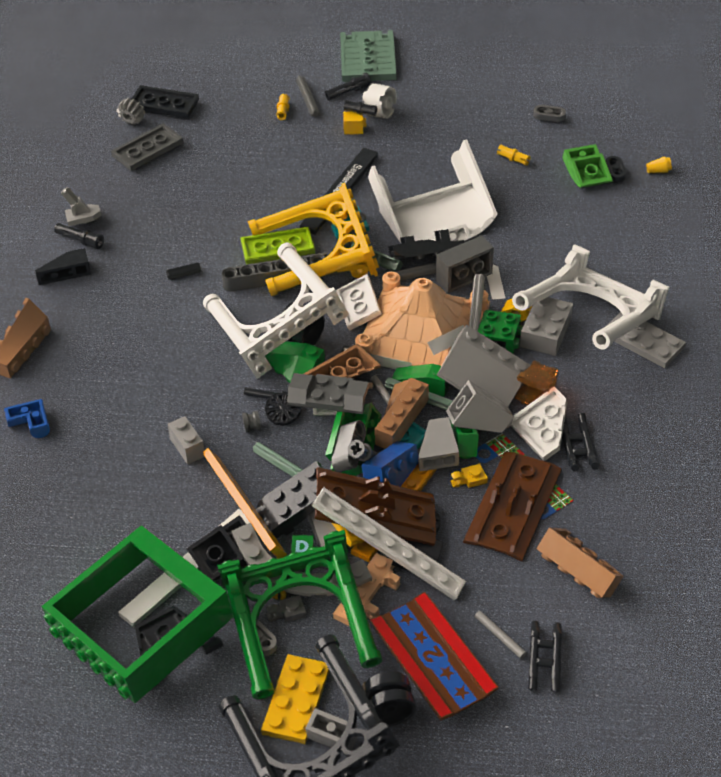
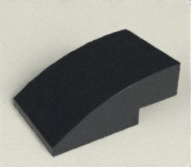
(217, 548)

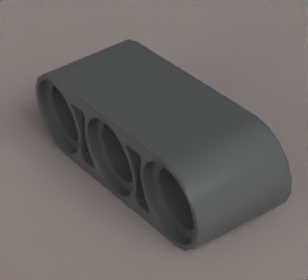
(347, 433)

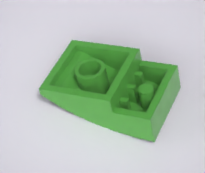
(587, 166)

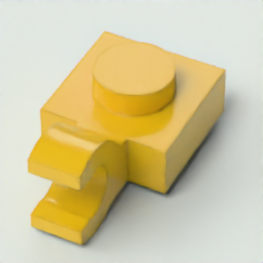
(471, 475)

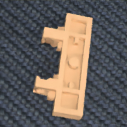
(382, 574)

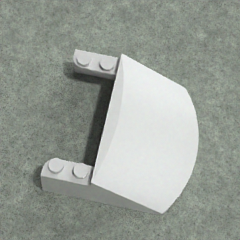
(461, 207)

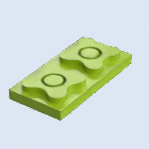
(265, 246)

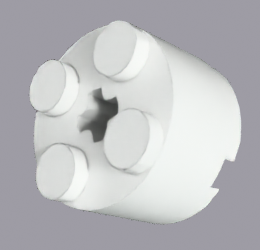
(382, 97)

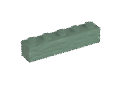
(386, 261)

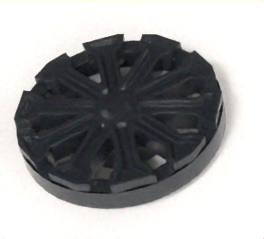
(281, 409)

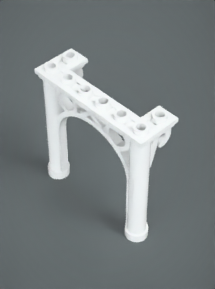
(576, 277)
(285, 325)

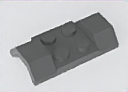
(328, 392)

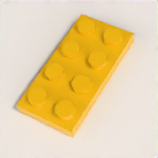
(295, 698)

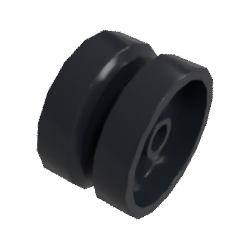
(391, 697)

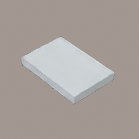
(359, 302)

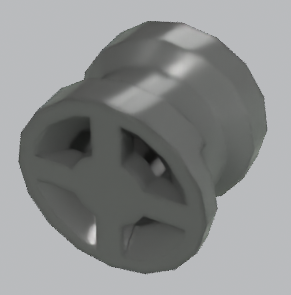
(251, 421)

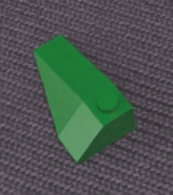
(295, 358)

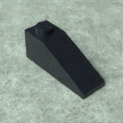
(65, 267)

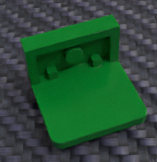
(502, 327)

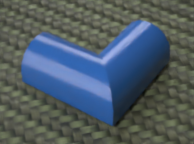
(31, 413)

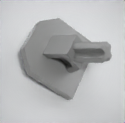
(79, 211)

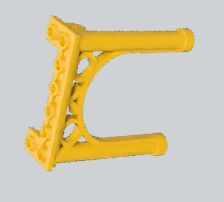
(325, 207)

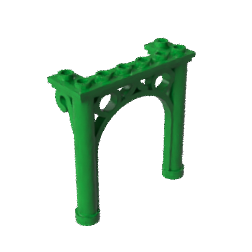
(238, 586)

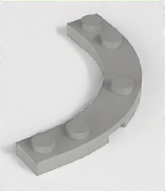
(255, 554)

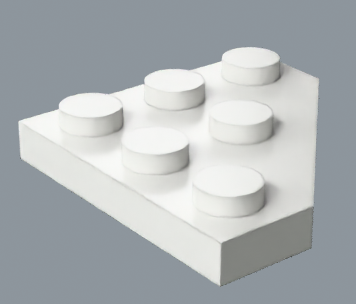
(542, 423)

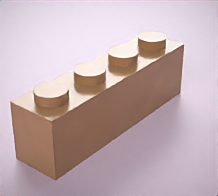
(22, 338)
(347, 364)
(402, 409)
(579, 562)

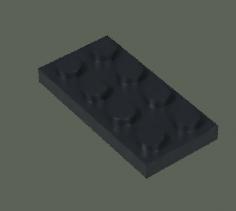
(166, 101)

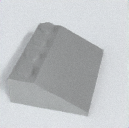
(484, 364)

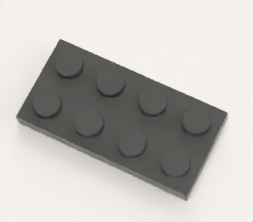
(147, 147)

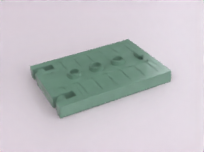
(368, 53)

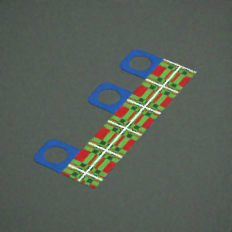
(498, 446)

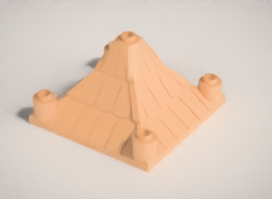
(413, 318)

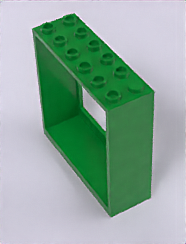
(169, 650)

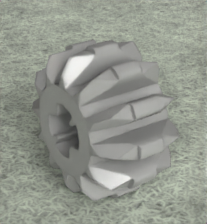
(130, 111)

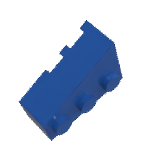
(392, 463)

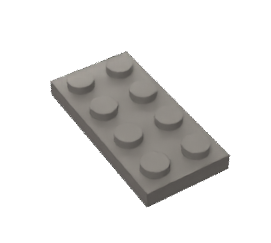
(651, 343)

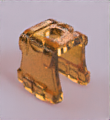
(538, 381)

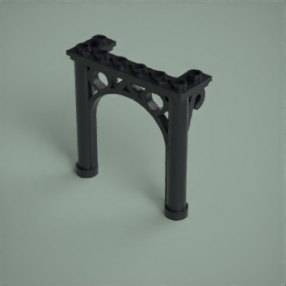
(378, 737)

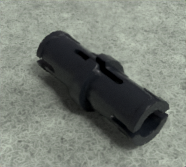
(360, 108)

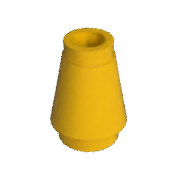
(660, 165)

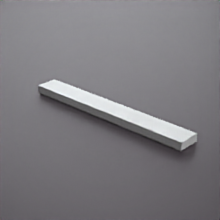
(389, 543)
(159, 590)

